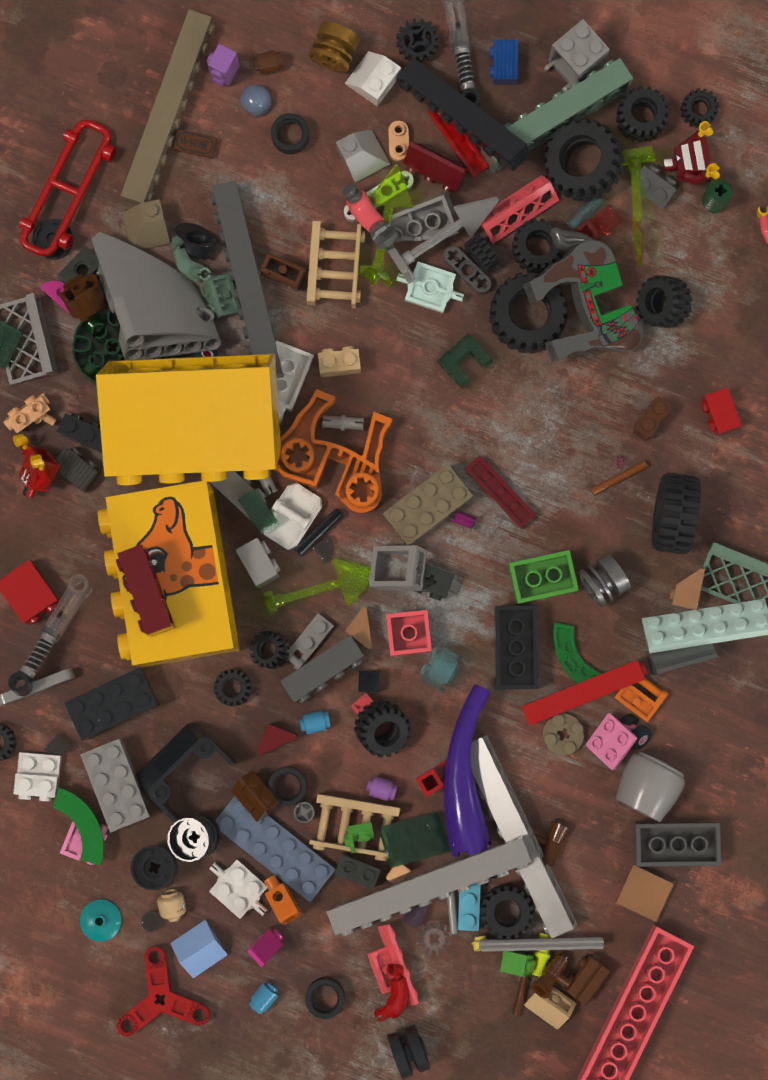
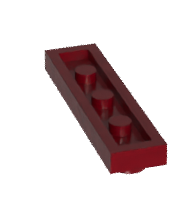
(500, 492)

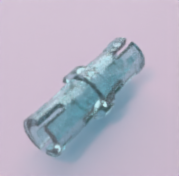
(584, 213)

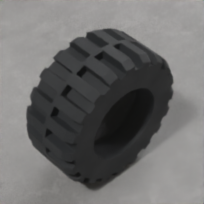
(566, 143)
(524, 339)
(676, 513)

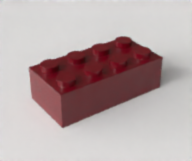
(146, 591)

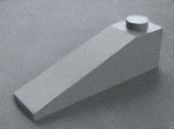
(424, 218)

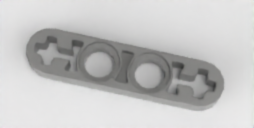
(39, 685)

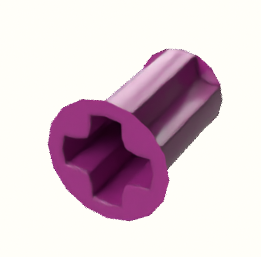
(464, 520)

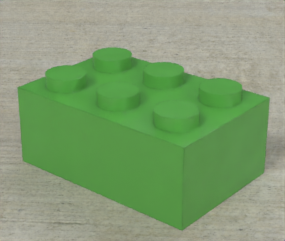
(542, 577)

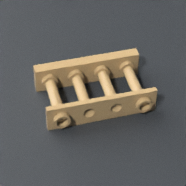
(316, 273)
(347, 806)

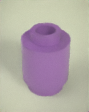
(381, 788)

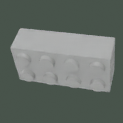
(116, 785)

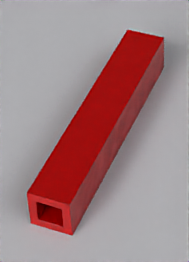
(584, 692)

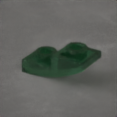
(258, 511)

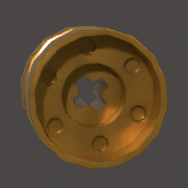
(334, 47)

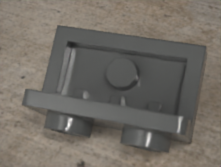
(657, 185)

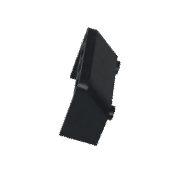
(188, 739)

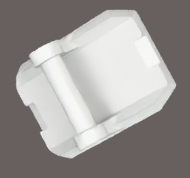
(295, 513)

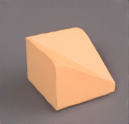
(397, 874)

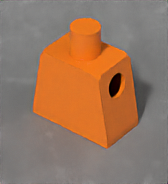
(287, 908)

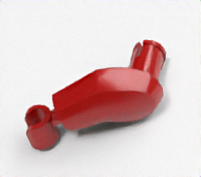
(399, 994)

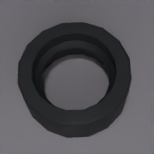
(290, 118)
(302, 781)
(327, 1014)

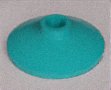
(111, 920)

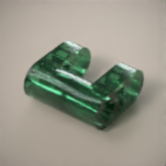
(460, 352)

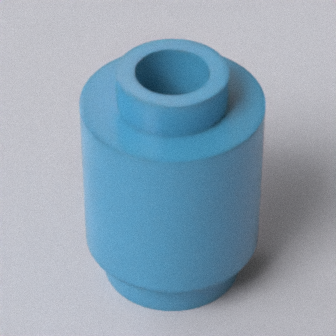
(314, 722)
(264, 997)

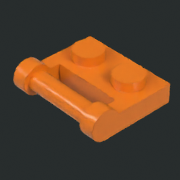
(640, 703)

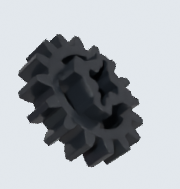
(423, 47)

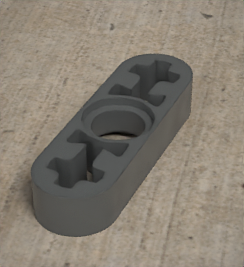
(481, 277)

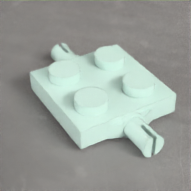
(431, 287)

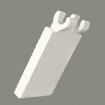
(295, 366)

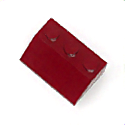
(435, 167)

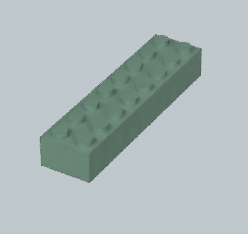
(574, 104)

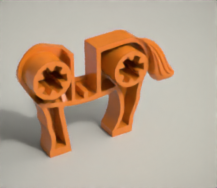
(305, 457)

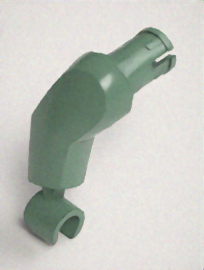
(189, 268)

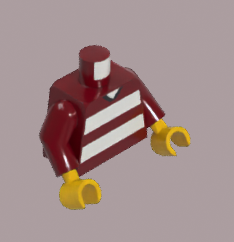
(692, 159)

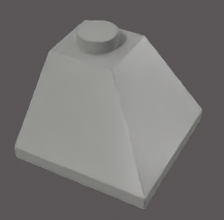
(362, 155)

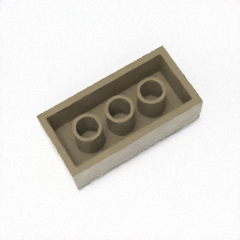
(427, 505)

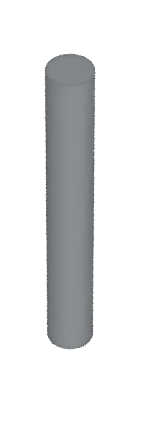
(452, 913)

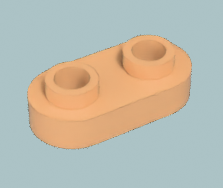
(398, 140)

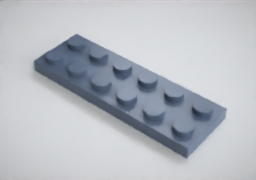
(276, 849)

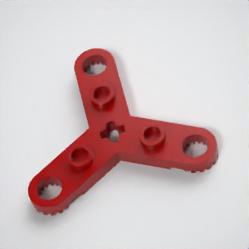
(175, 1004)

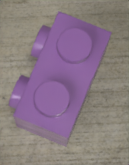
(223, 65)

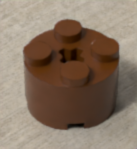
(84, 296)

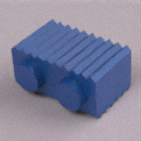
(504, 61)

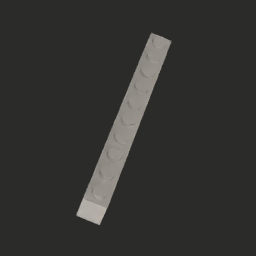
(513, 823)
(429, 885)

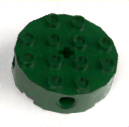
(94, 342)

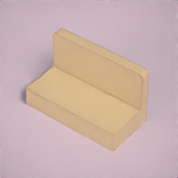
(554, 1009)

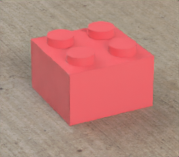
(409, 633)

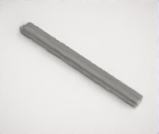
(541, 944)

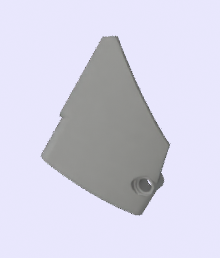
(153, 302)

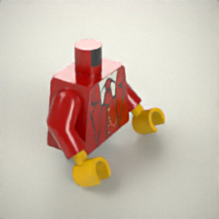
(38, 467)

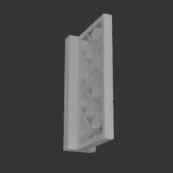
(42, 339)

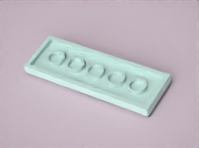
(706, 626)

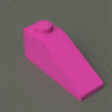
(266, 946)

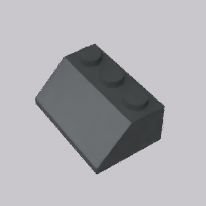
(674, 659)

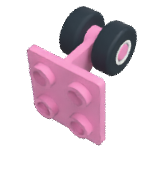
(616, 737)

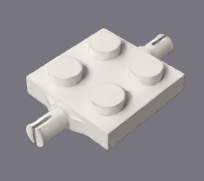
(238, 889)

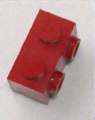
(720, 412)

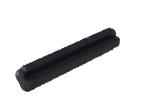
(313, 537)

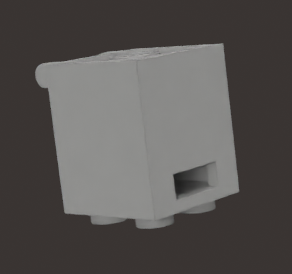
(577, 54)

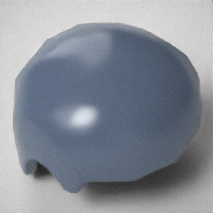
(256, 100)

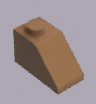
(688, 590)

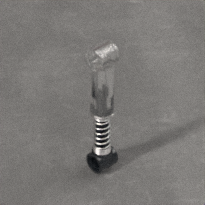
(461, 47)
(51, 632)

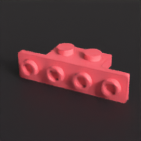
(388, 955)

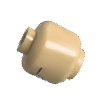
(171, 905)

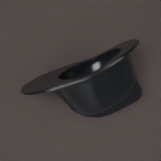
(196, 239)

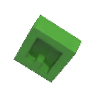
(359, 833)

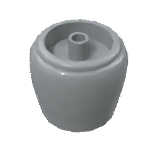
(649, 786)

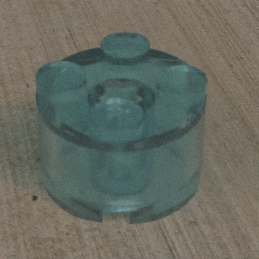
(441, 668)

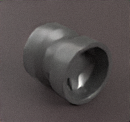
(301, 813)

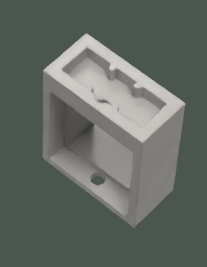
(414, 570)

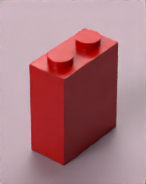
(28, 593)

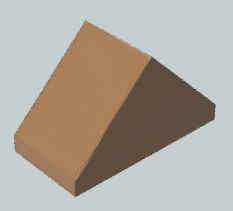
(360, 629)

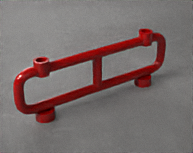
(61, 238)

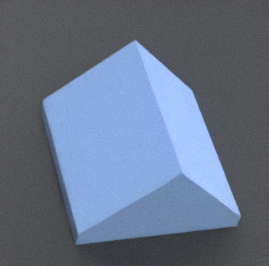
(198, 949)

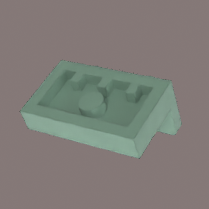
(220, 296)

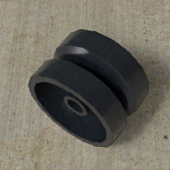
(408, 1051)

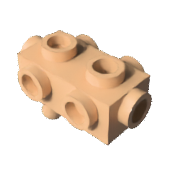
(33, 411)

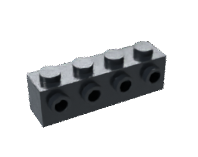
(81, 432)

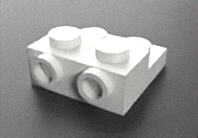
(37, 776)

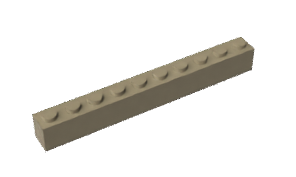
(167, 108)

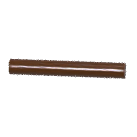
(521, 994)

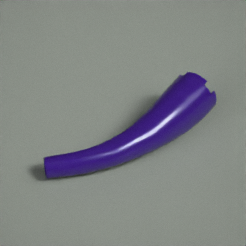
(462, 808)

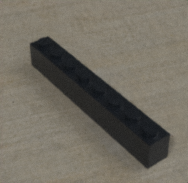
(463, 115)

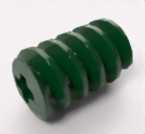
(717, 195)

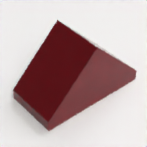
(274, 738)

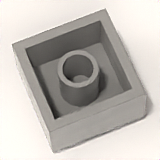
(257, 563)

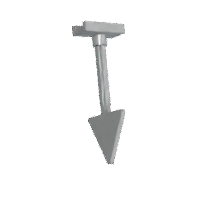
(470, 217)

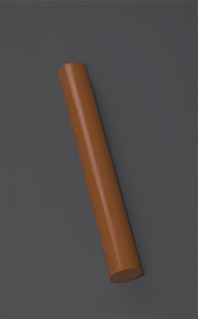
(619, 477)

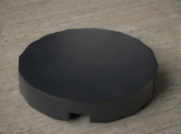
(44, 235)

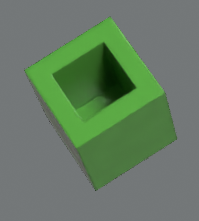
(517, 963)

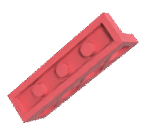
(516, 205)

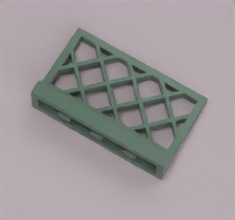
(737, 558)

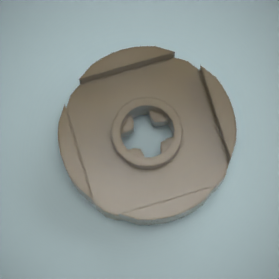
(558, 723)

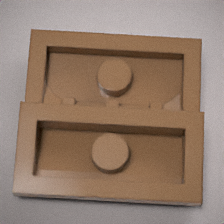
(645, 893)

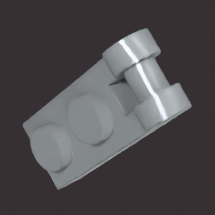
(309, 640)

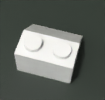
(374, 77)

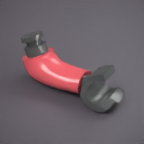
(366, 214)

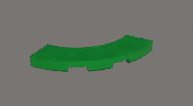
(568, 655)
(86, 823)

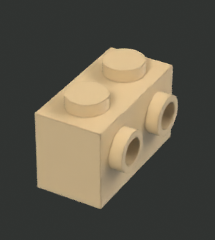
(339, 362)

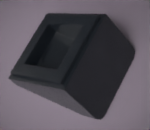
(368, 681)

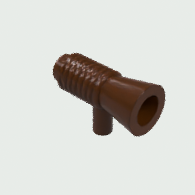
(553, 843)
(552, 974)

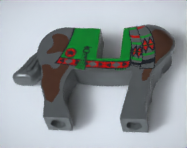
(590, 271)

